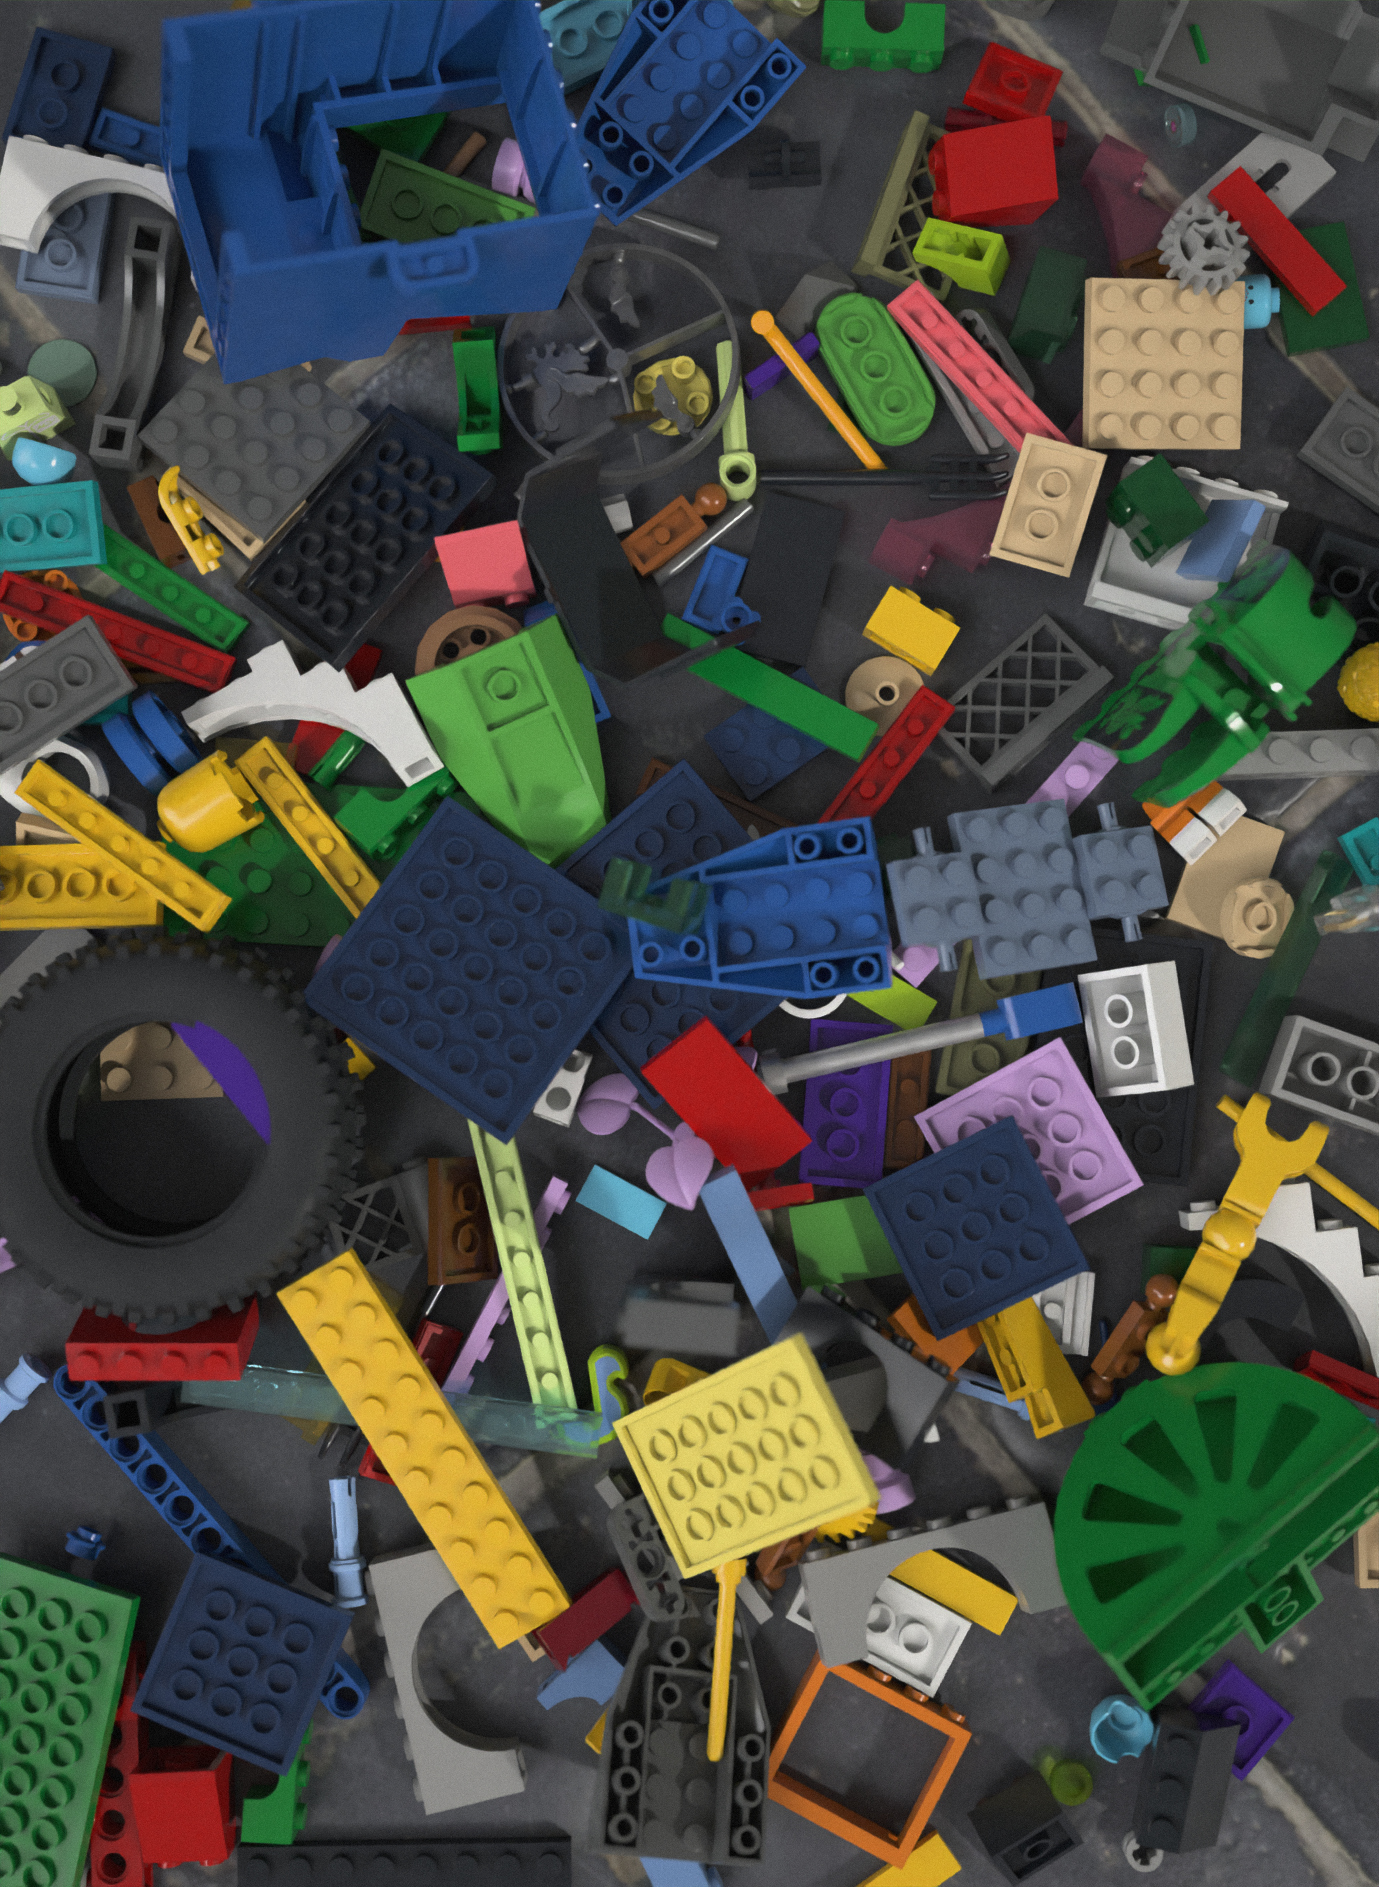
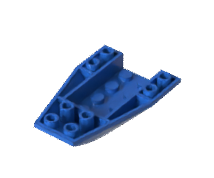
(675, 97)
(782, 917)

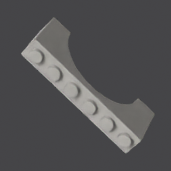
(844, 1582)
(449, 1762)

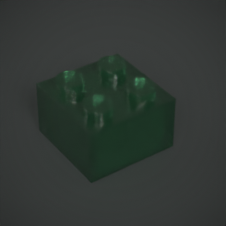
(1048, 305)

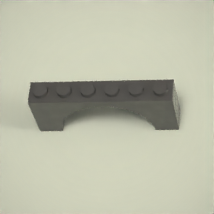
(679, 1313)

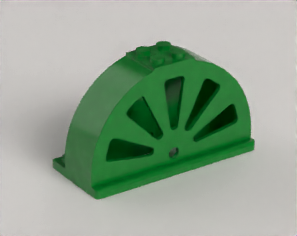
(1206, 1515)

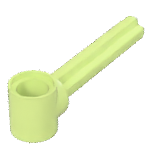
(734, 433)

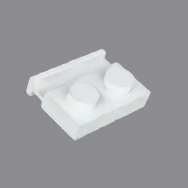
(1069, 1312)

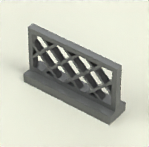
(1050, 720)

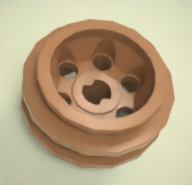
(457, 628)

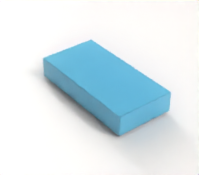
(621, 1201)

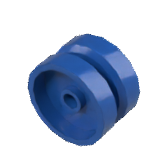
(148, 746)

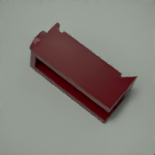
(589, 1616)

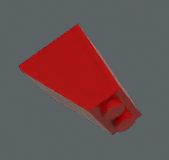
(995, 174)
(185, 1805)

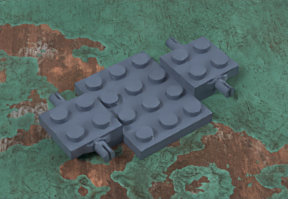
(1025, 887)

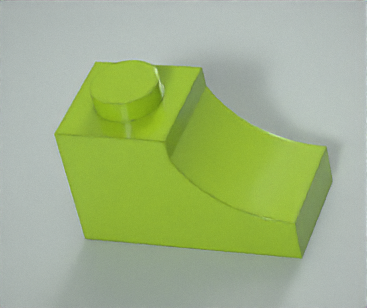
(965, 254)

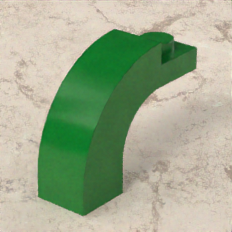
(478, 390)

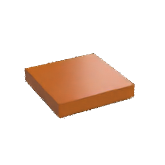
(953, 1349)

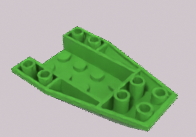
(521, 738)

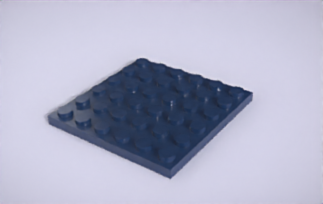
(670, 830)
(474, 970)

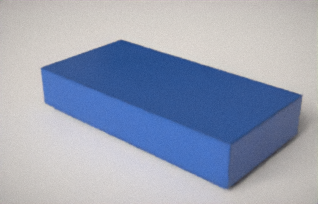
(714, 586)

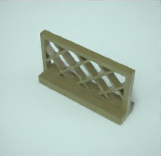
(890, 207)

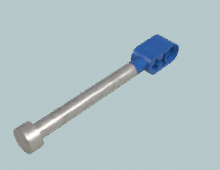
(1014, 1017)

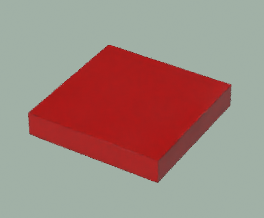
(1012, 85)

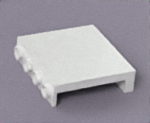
(1158, 594)

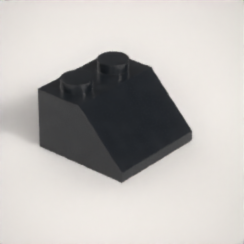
(1024, 1827)

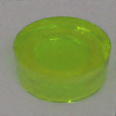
(1071, 1782)

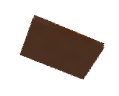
(459, 1223)

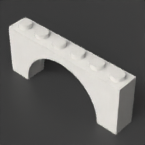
(46, 180)

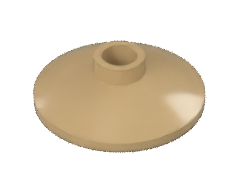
(870, 677)

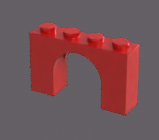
(204, 1352)

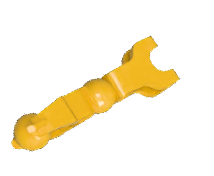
(1230, 1232)

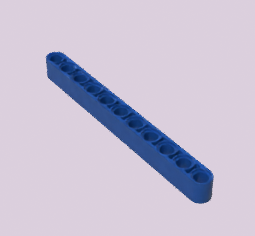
(191, 1526)

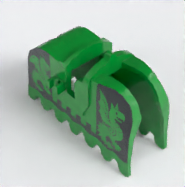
(1269, 631)

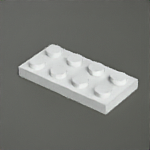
(904, 1632)

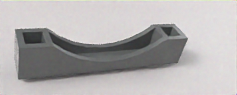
(128, 405)

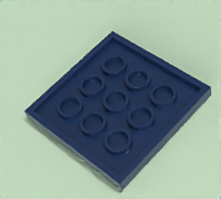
(976, 1228)
(242, 1661)

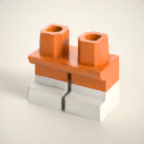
(1188, 834)

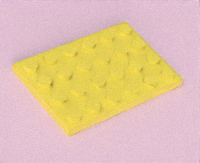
(746, 1458)

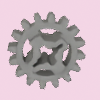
(1203, 249)

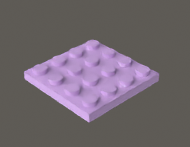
(1058, 1121)

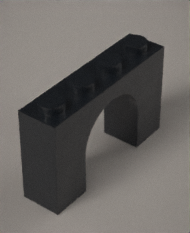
(915, 1383)

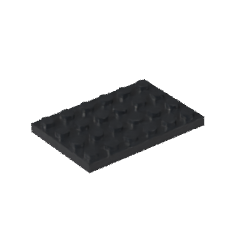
(365, 536)
(1158, 1124)

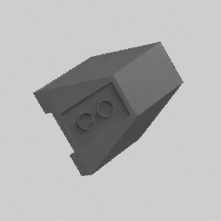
(654, 1777)

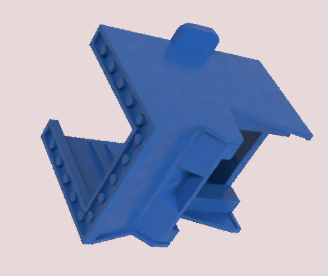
(268, 207)

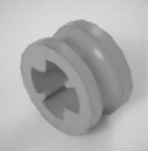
(1149, 1863)

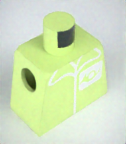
(31, 412)

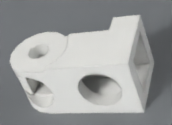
(564, 1092)

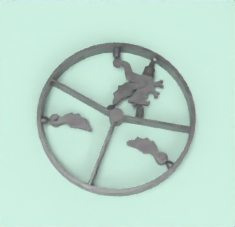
(554, 371)

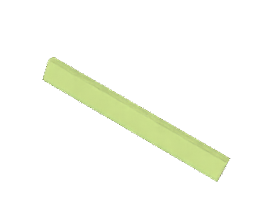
(523, 1269)

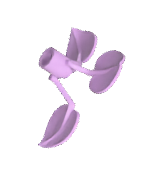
(672, 1171)

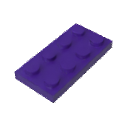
(845, 1112)

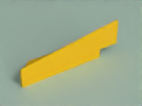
(1034, 1368)

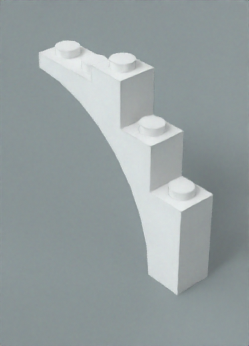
(283, 691)
(1327, 1250)

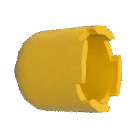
(207, 805)

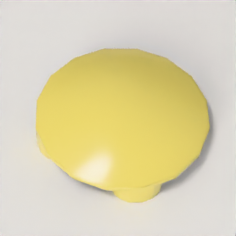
(684, 381)

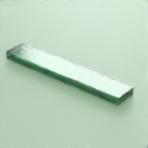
(1284, 971)

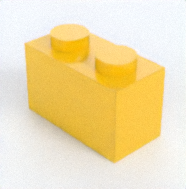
(911, 629)

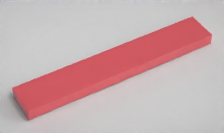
(970, 367)

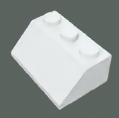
(1135, 1029)

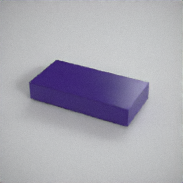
(775, 370)

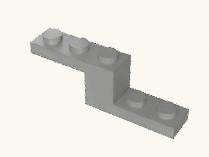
(752, 1592)

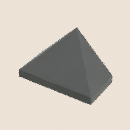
(810, 297)

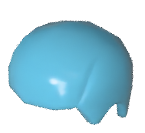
(42, 463)
(1120, 1727)

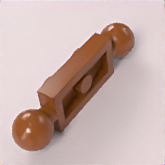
(672, 529)
(1128, 1340)
(779, 1556)

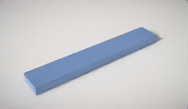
(749, 1250)

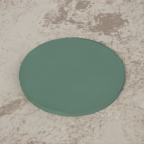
(66, 368)

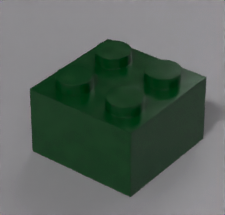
(1155, 511)

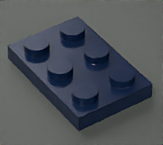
(60, 89)
(760, 748)

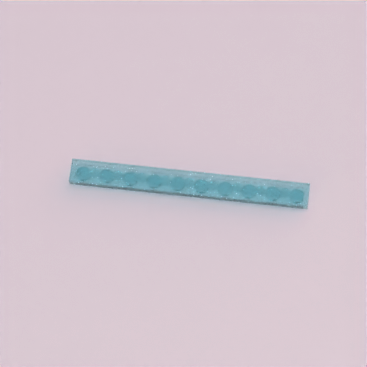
(483, 1417)

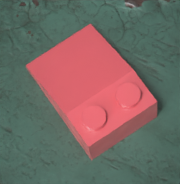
(487, 566)

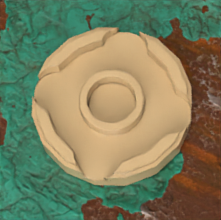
(1255, 916)

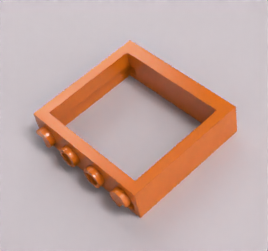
(835, 1816)

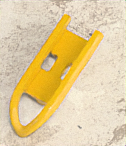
(186, 514)

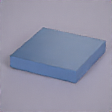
(1221, 541)

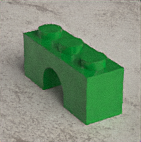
(852, 42)
(378, 824)
(276, 1810)

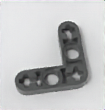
(646, 1526)

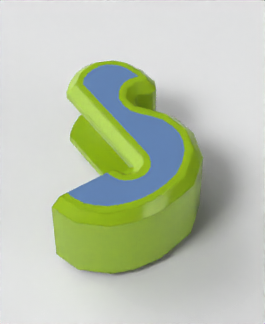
(609, 1397)

